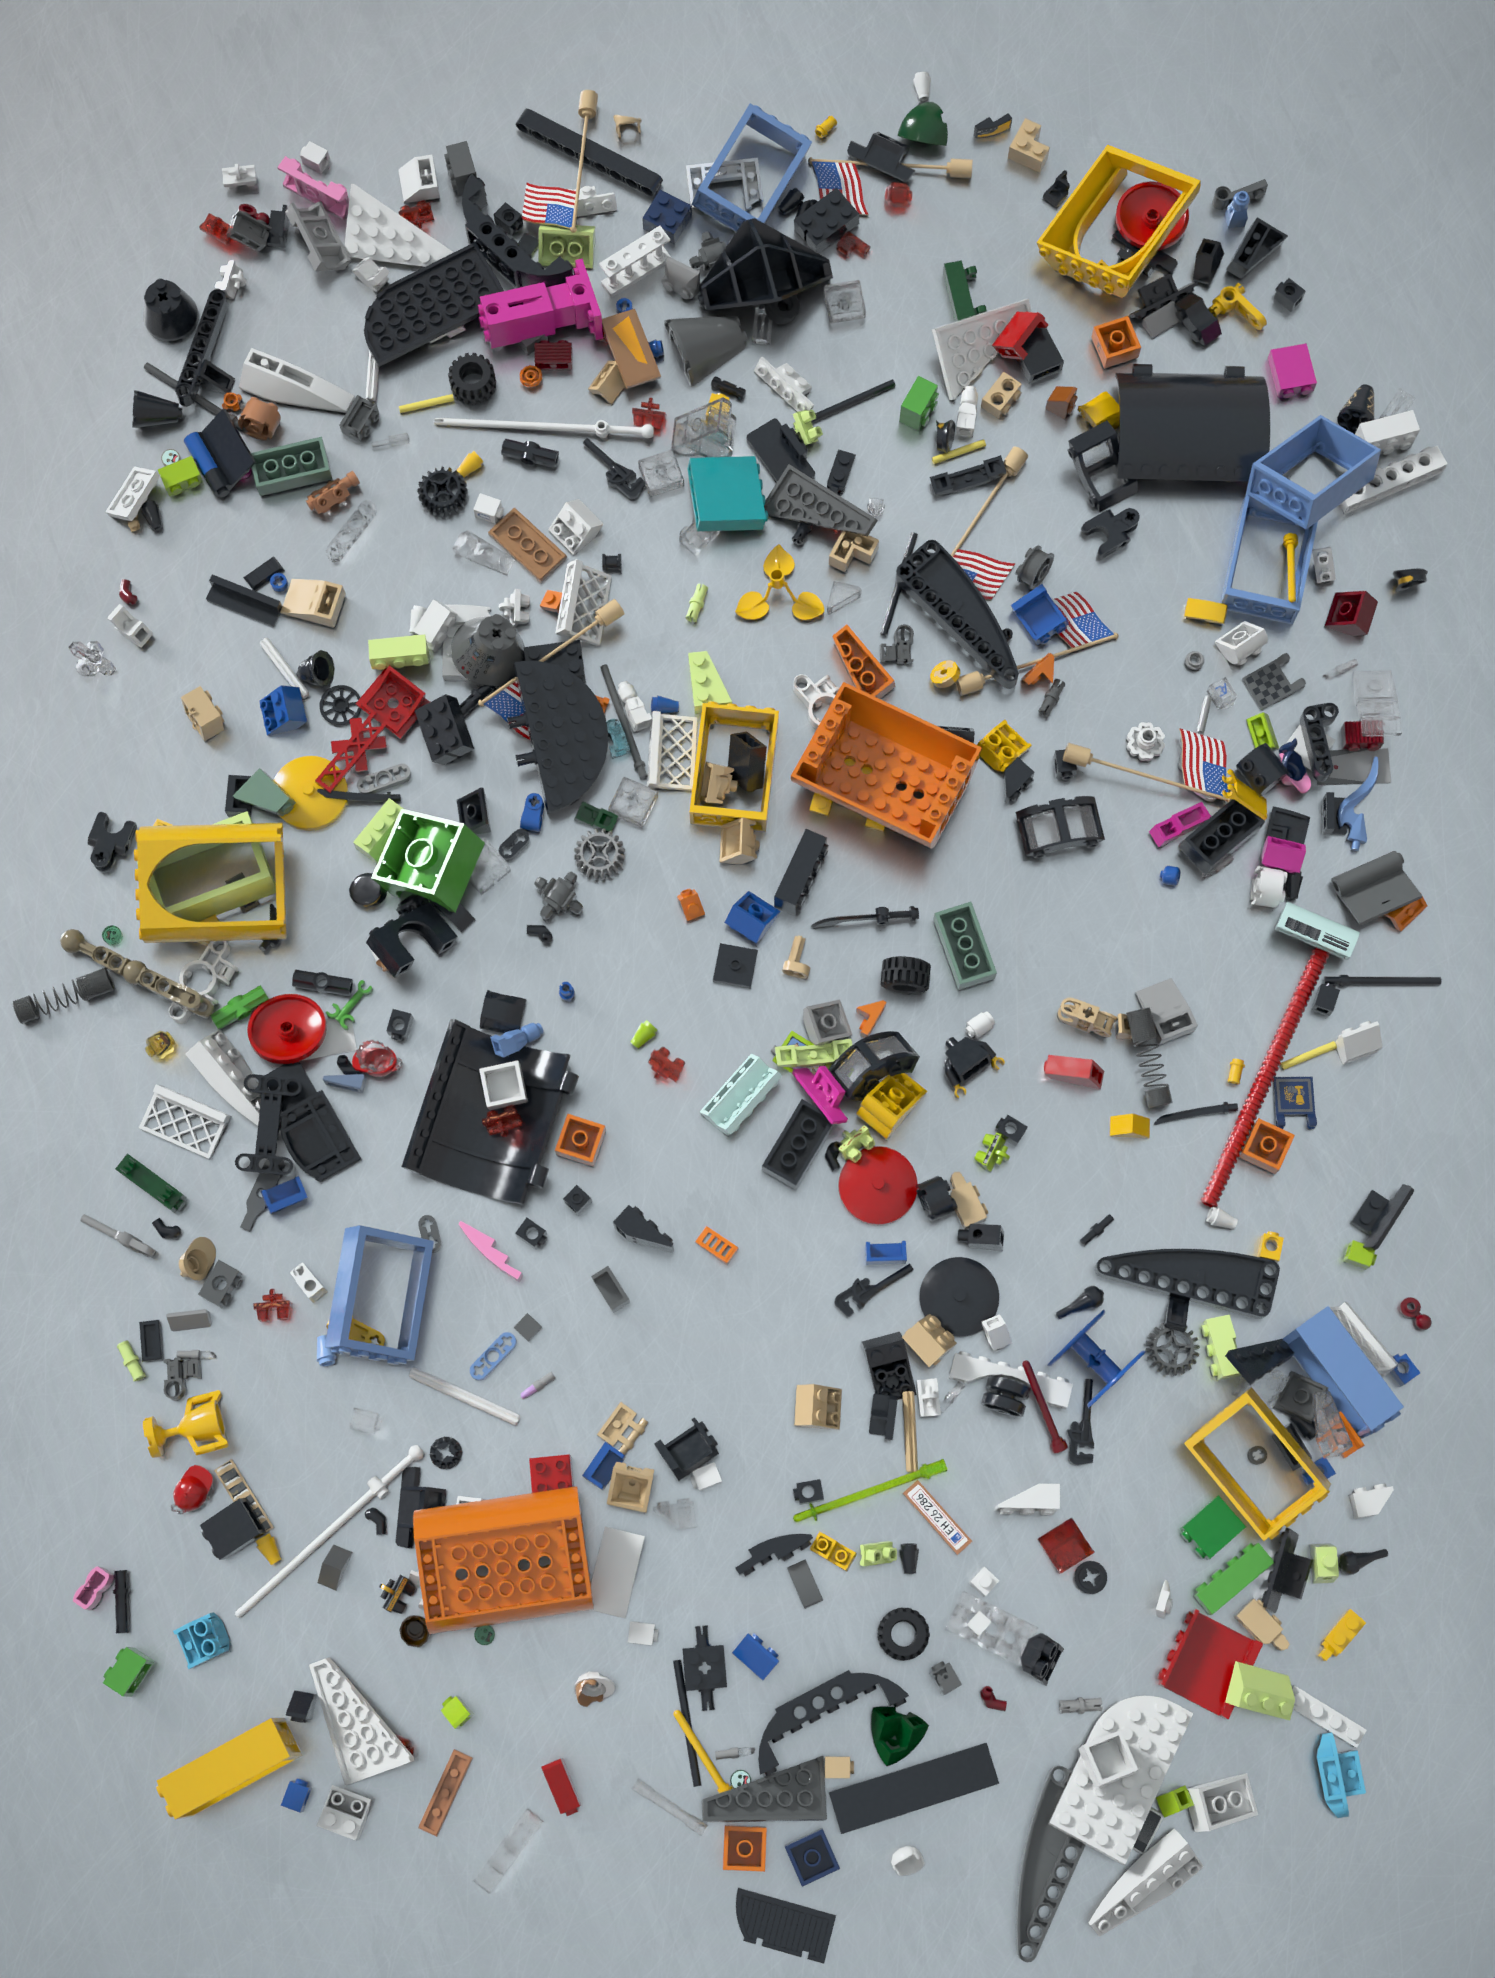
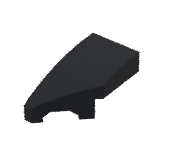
(1058, 191)

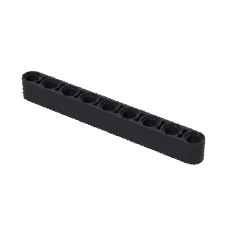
(594, 154)

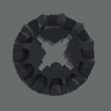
(410, 903)
(449, 1461)
(1094, 1568)

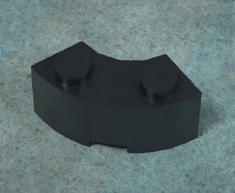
(1197, 319)

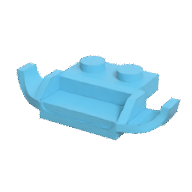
(1339, 1775)

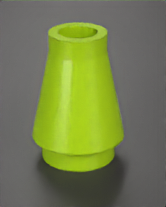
(644, 1033)

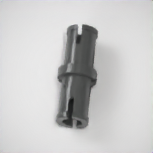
(1051, 697)

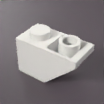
(1370, 1502)

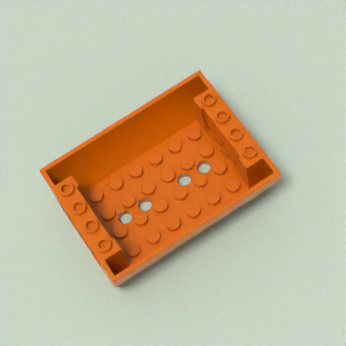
(897, 751)
(499, 1536)

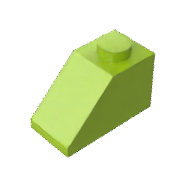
(456, 1711)

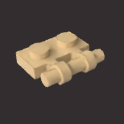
(617, 1425)

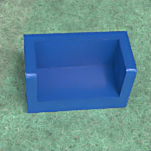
(284, 1195)
(885, 1253)
(601, 1467)

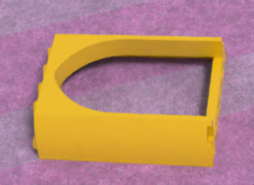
(1064, 235)
(162, 926)

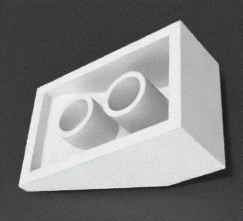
(1222, 1803)

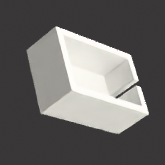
(1390, 432)

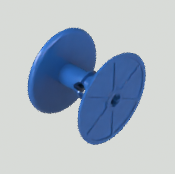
(1095, 1358)

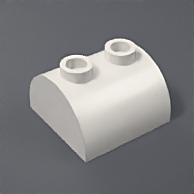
(1242, 642)

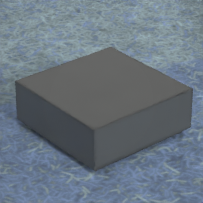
(527, 1327)

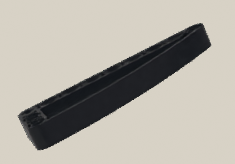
(958, 596)
(1211, 1270)

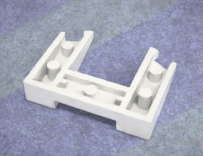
(743, 169)
(465, 613)

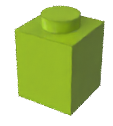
(1359, 1256)
(1174, 1801)

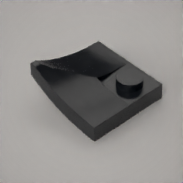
(1288, 825)

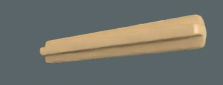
(910, 1431)

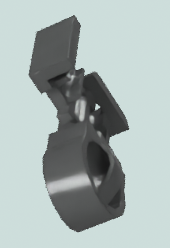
(901, 649)
(180, 1371)

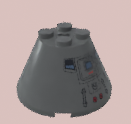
(487, 650)

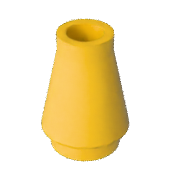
(470, 464)
(268, 1548)

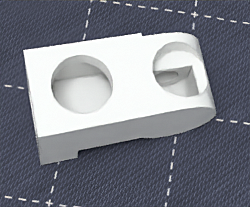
(308, 1282)

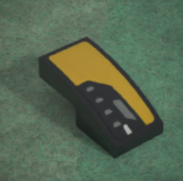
(989, 128)

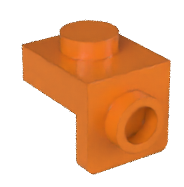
(551, 601)
(690, 904)

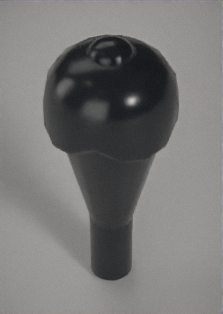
(1090, 1298)
(1352, 1562)

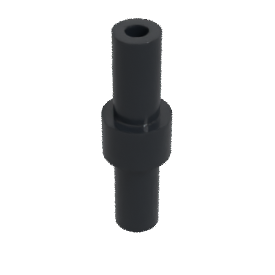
(1097, 1229)

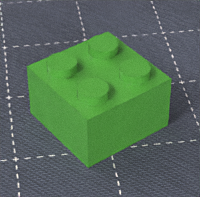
(919, 403)
(127, 1671)

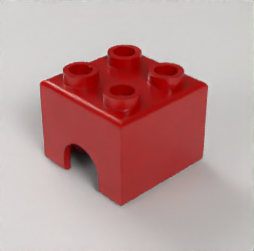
(551, 1473)

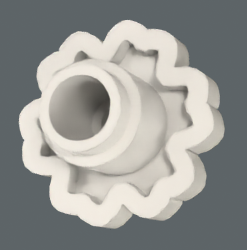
(1145, 741)

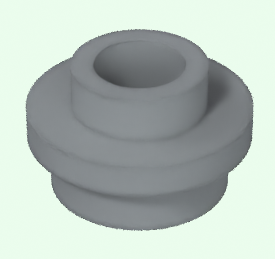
(1194, 655)

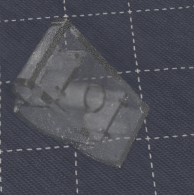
(705, 431)

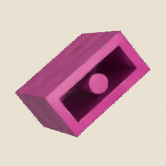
(1292, 370)

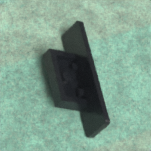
(1158, 292)

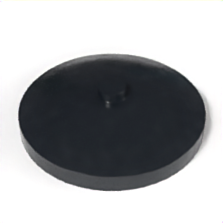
(959, 1295)

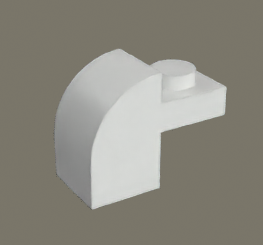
(371, 274)
(129, 626)

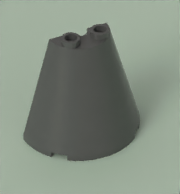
(706, 343)

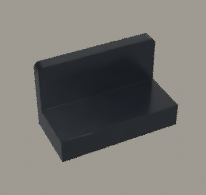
(279, 230)
(1330, 819)

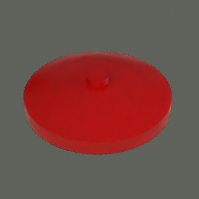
(1143, 210)
(287, 1028)
(878, 1186)

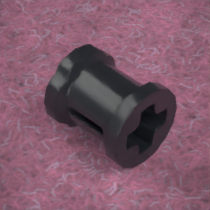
(611, 562)

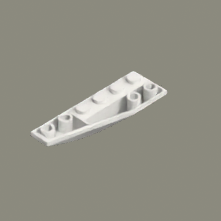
(290, 384)
(226, 1073)
(1147, 1881)

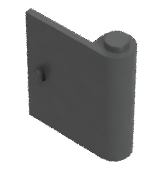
(1376, 887)

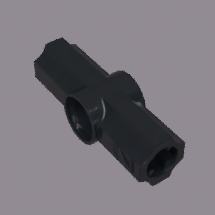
(530, 453)
(334, 984)

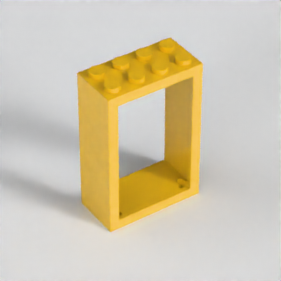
(741, 717)
(1262, 1525)
(228, 1768)

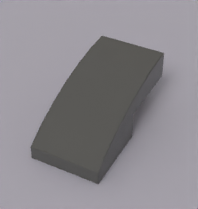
(804, 1583)

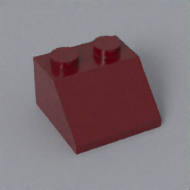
(1351, 612)

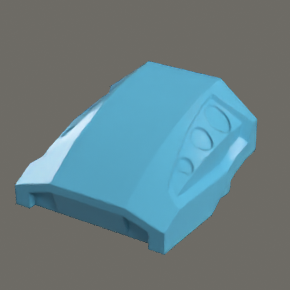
(203, 1639)

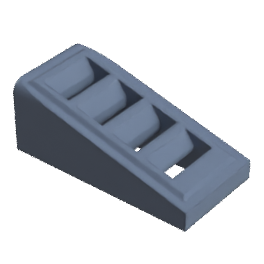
(349, 1082)

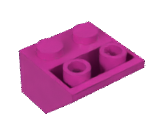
(1283, 854)

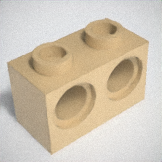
(998, 394)

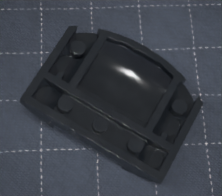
(317, 1137)

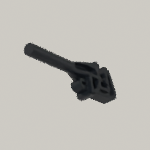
(619, 476)
(863, 1292)
(1081, 1433)

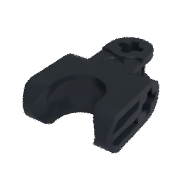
(1114, 528)
(109, 844)

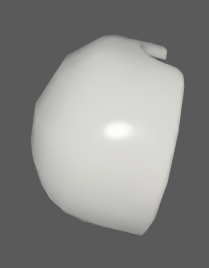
(907, 1860)

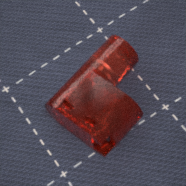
(850, 242)

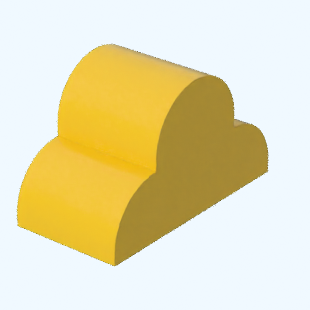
(890, 1103)

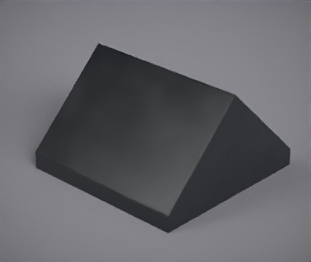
(474, 811)

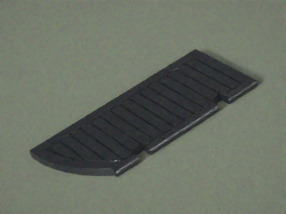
(784, 1925)

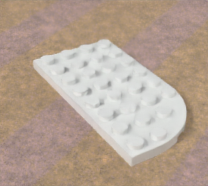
(1115, 1813)

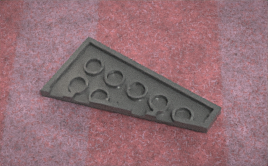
(807, 501)
(782, 1796)

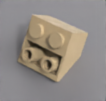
(818, 1406)

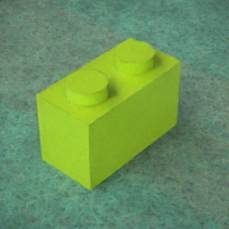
(180, 476)

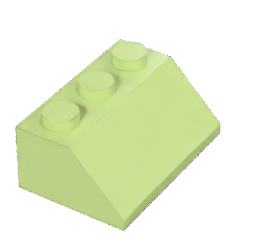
(570, 246)
(398, 652)
(376, 833)
(1261, 1691)

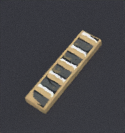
(238, 1488)

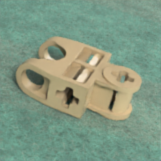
(1095, 1017)

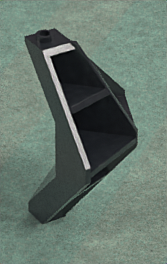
(761, 269)

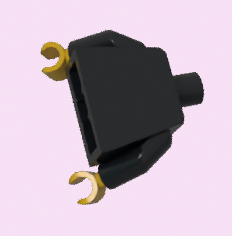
(966, 1060)

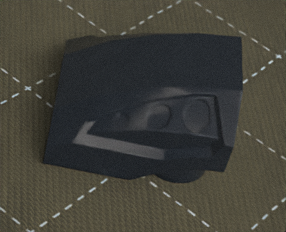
(501, 1012)
(1040, 1657)

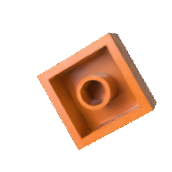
(1116, 342)
(580, 1140)
(1267, 1146)
(744, 1848)

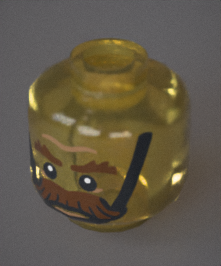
(159, 1045)

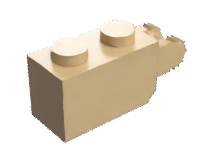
(966, 1197)
(1262, 1625)

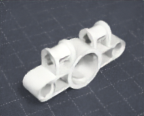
(814, 694)
(210, 961)

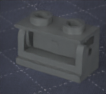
(248, 230)
(359, 418)
(945, 1677)

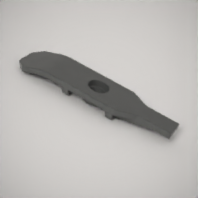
(254, 1203)

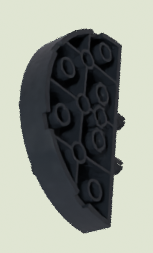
(564, 731)

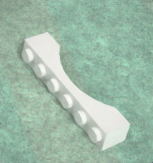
(968, 1369)

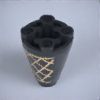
(1357, 409)

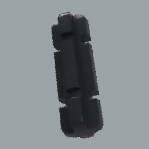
(728, 387)

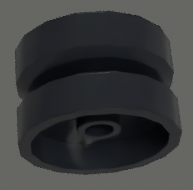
(1005, 1396)

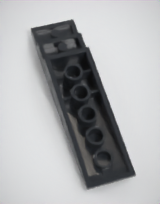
(913, 1788)

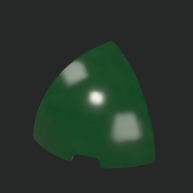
(925, 125)
(895, 1733)

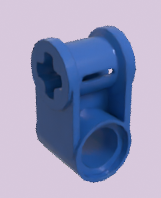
(532, 816)

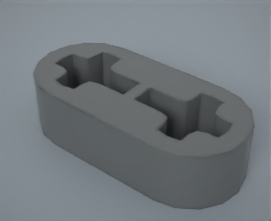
(434, 1231)

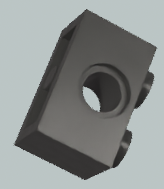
(220, 1272)

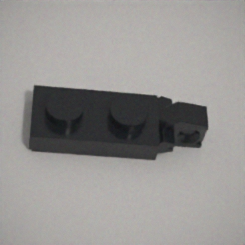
(840, 471)

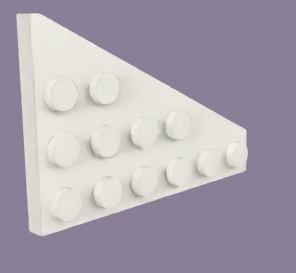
(385, 235)
(967, 344)
(358, 1733)

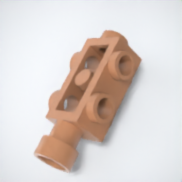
(329, 497)

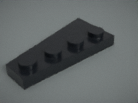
(1259, 1359)

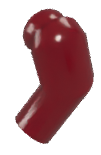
(125, 594)
(990, 1700)

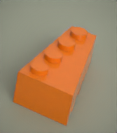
(862, 665)

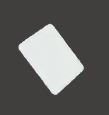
(979, 1623)

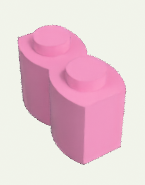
(91, 1592)

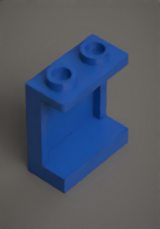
(1039, 615)

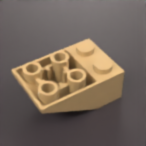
(314, 601)

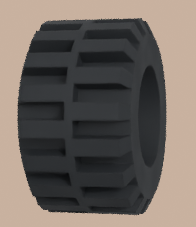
(472, 365)
(905, 974)
(921, 1638)

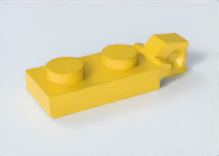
(1341, 1634)

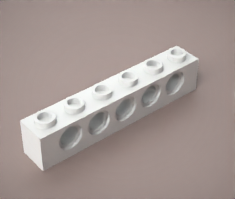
(1430, 456)

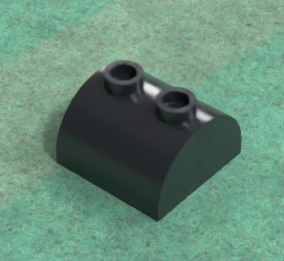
(1262, 769)

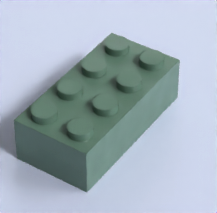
(291, 466)
(964, 945)

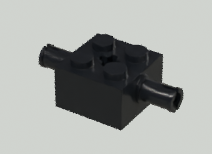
(694, 1658)

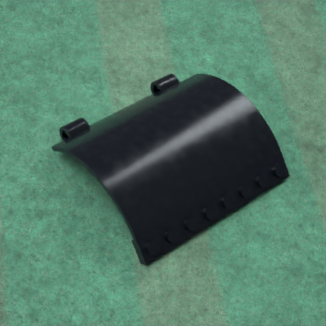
(1191, 424)
(449, 1133)

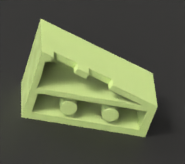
(706, 681)
(1220, 1340)

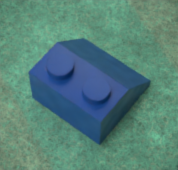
(751, 916)

